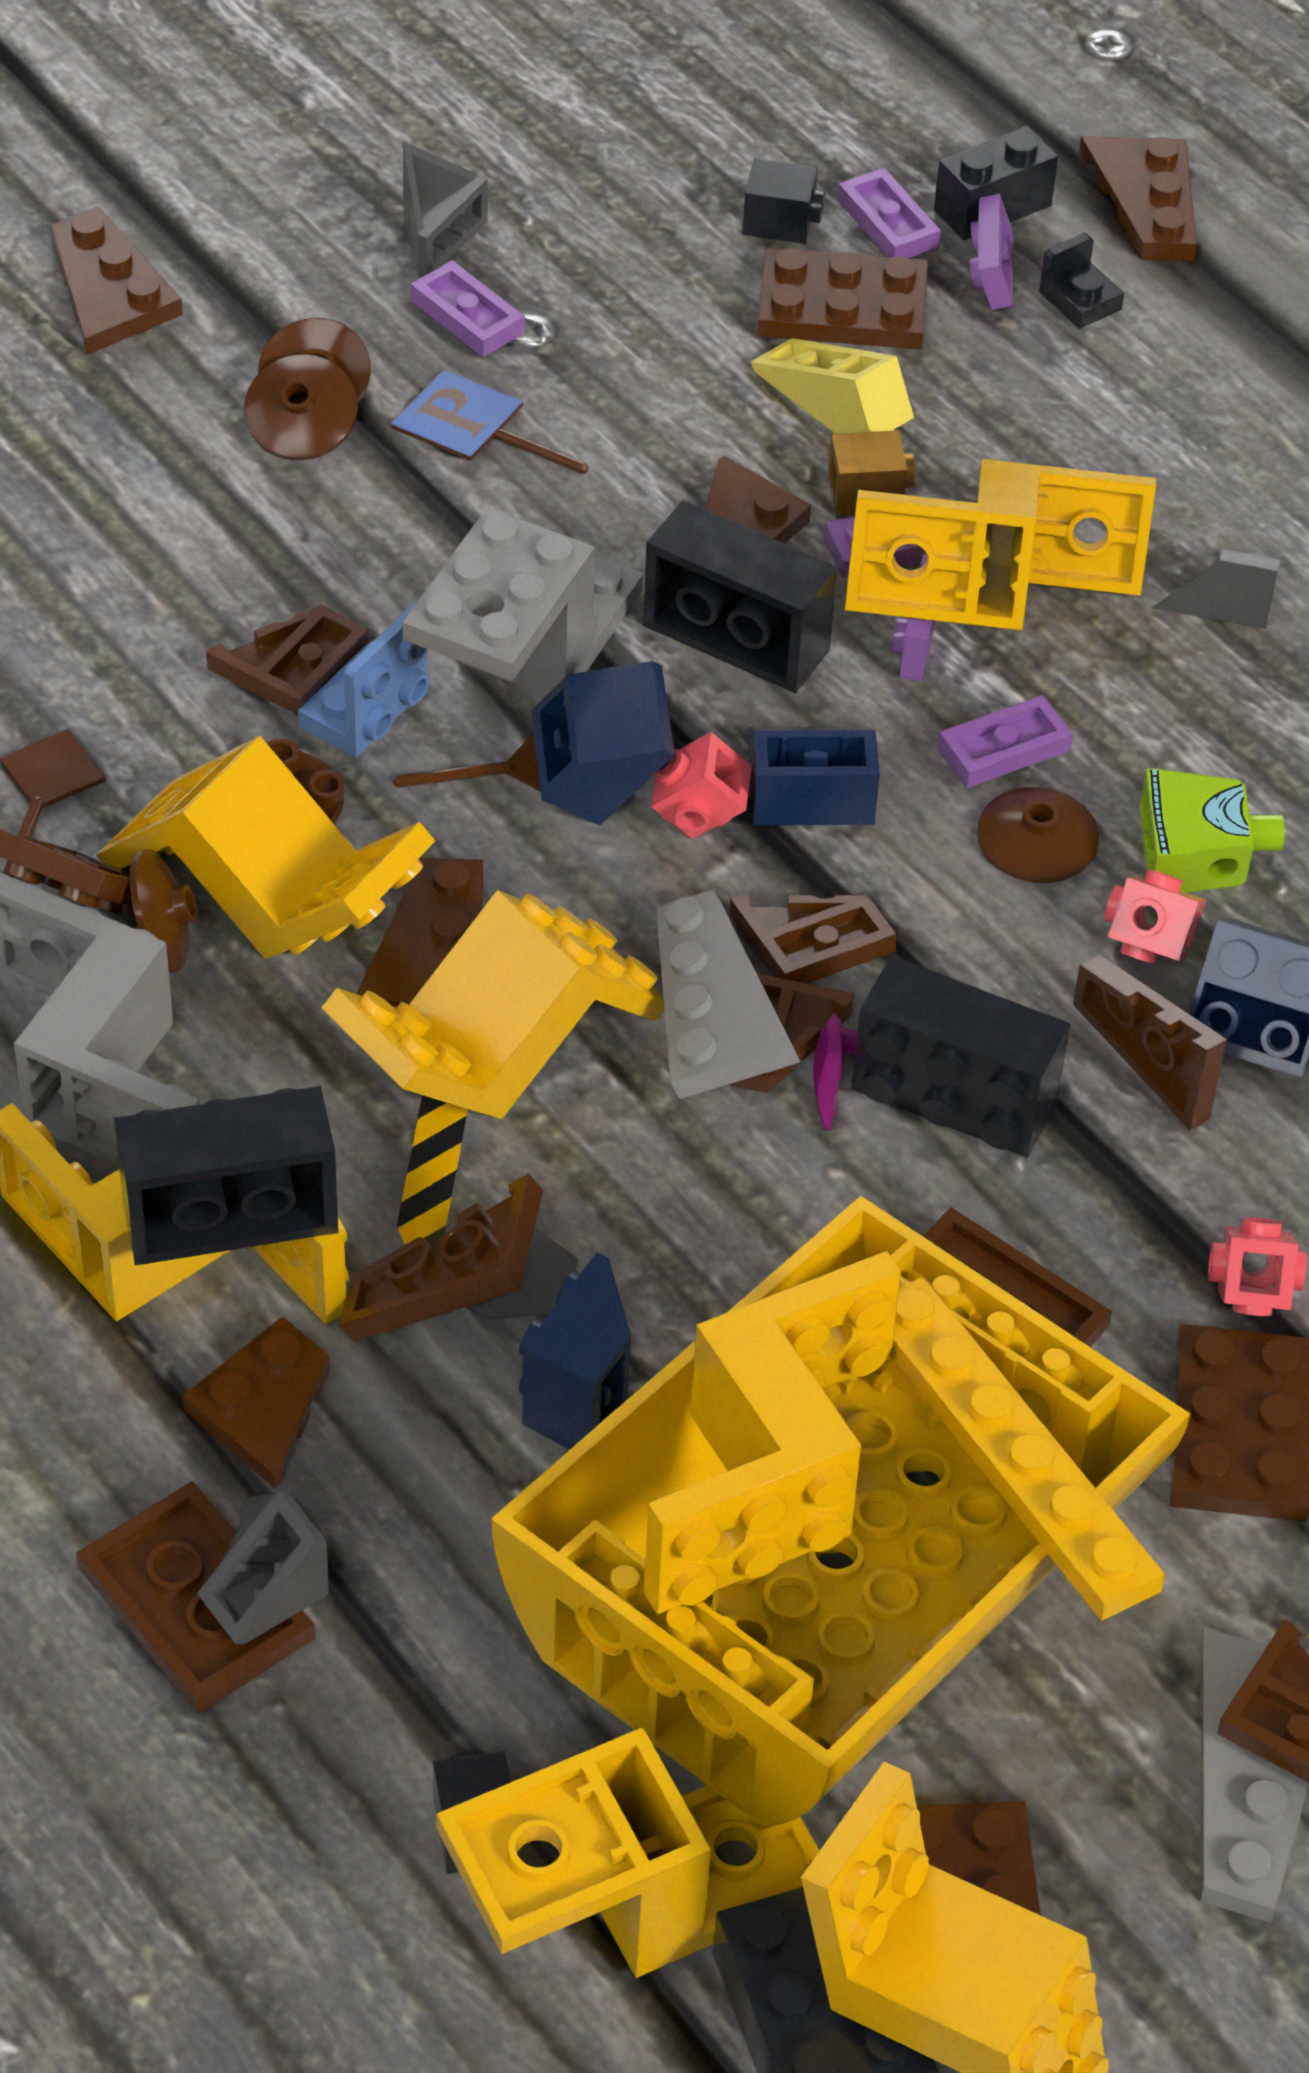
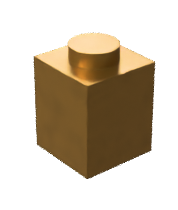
(867, 463)

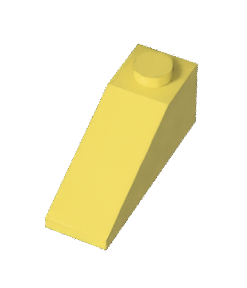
(839, 385)

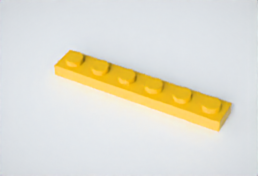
(1020, 1455)

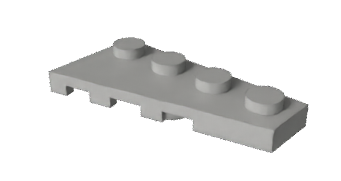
(713, 1001)
(1246, 1800)

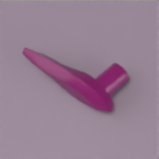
(829, 1066)

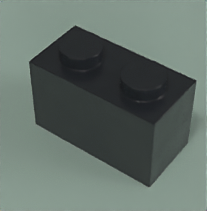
(1011, 165)

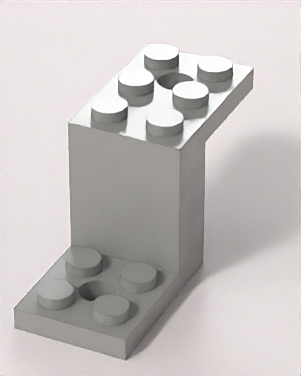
(522, 603)
(98, 1024)

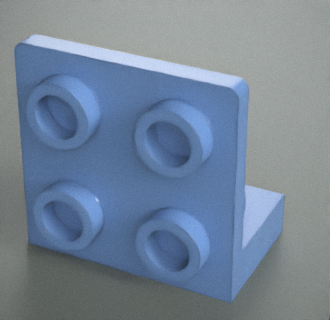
(368, 692)

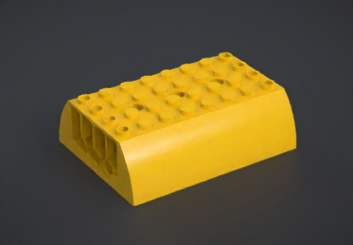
(838, 1646)

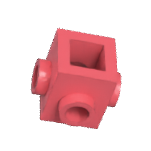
(702, 786)
(1176, 912)
(1272, 1285)

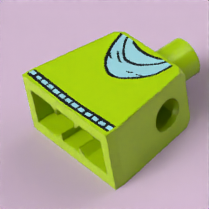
(1202, 829)

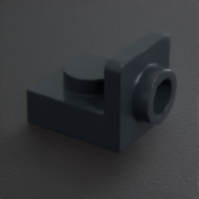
(1076, 284)

